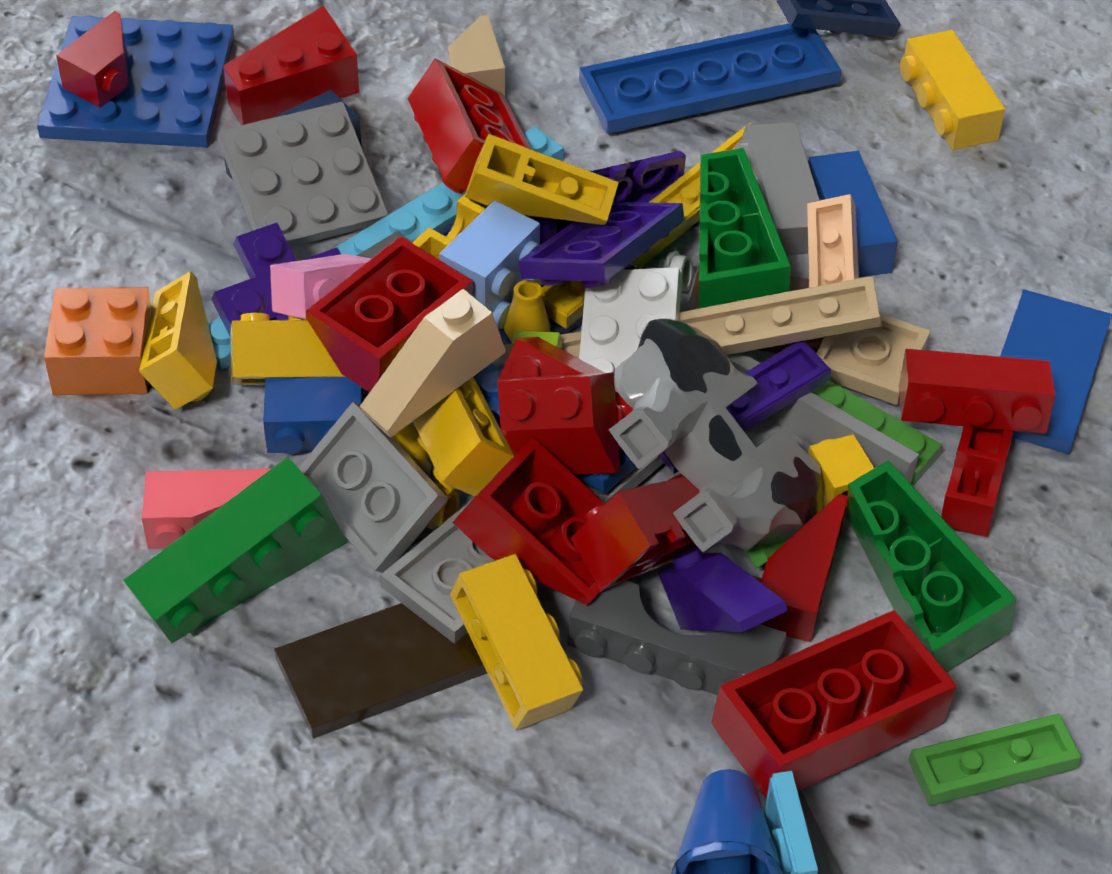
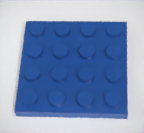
(170, 91)

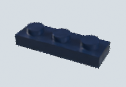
(839, 16)

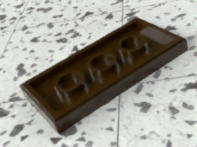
(372, 667)

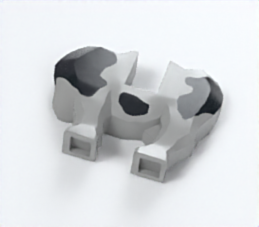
(679, 402)

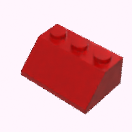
(380, 307)

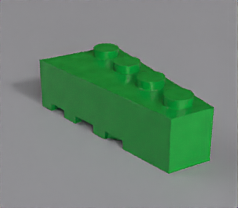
(737, 238)
(927, 568)

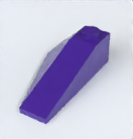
(637, 183)

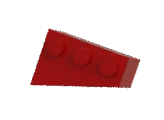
(291, 69)
(635, 531)

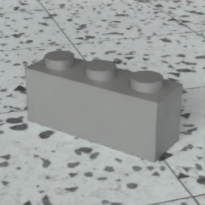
(783, 178)

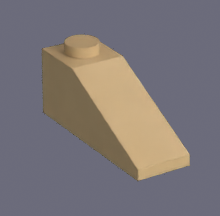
(435, 361)

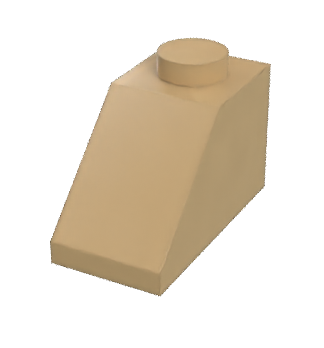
(478, 54)

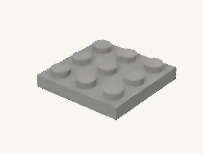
(303, 174)

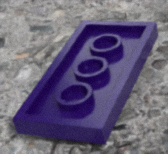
(599, 251)

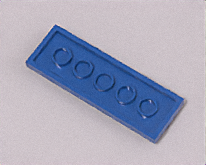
(707, 76)

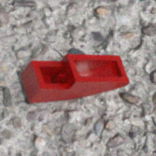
(976, 479)

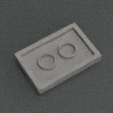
(372, 488)

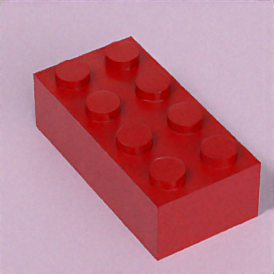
(833, 703)

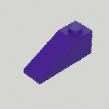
(717, 594)

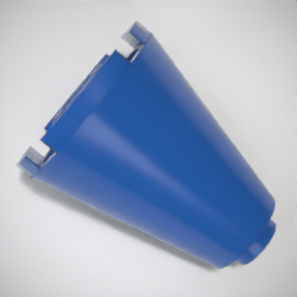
(727, 830)

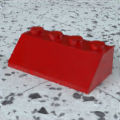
(457, 118)

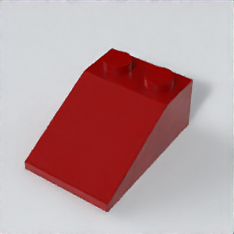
(533, 513)

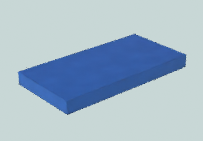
(1072, 342)

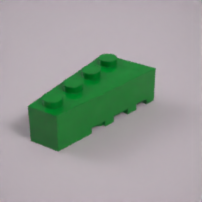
(237, 552)

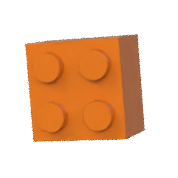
(97, 340)

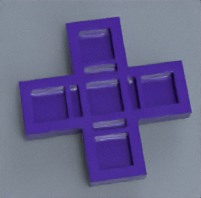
(257, 252)

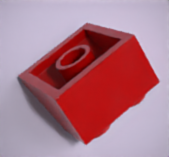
(566, 416)

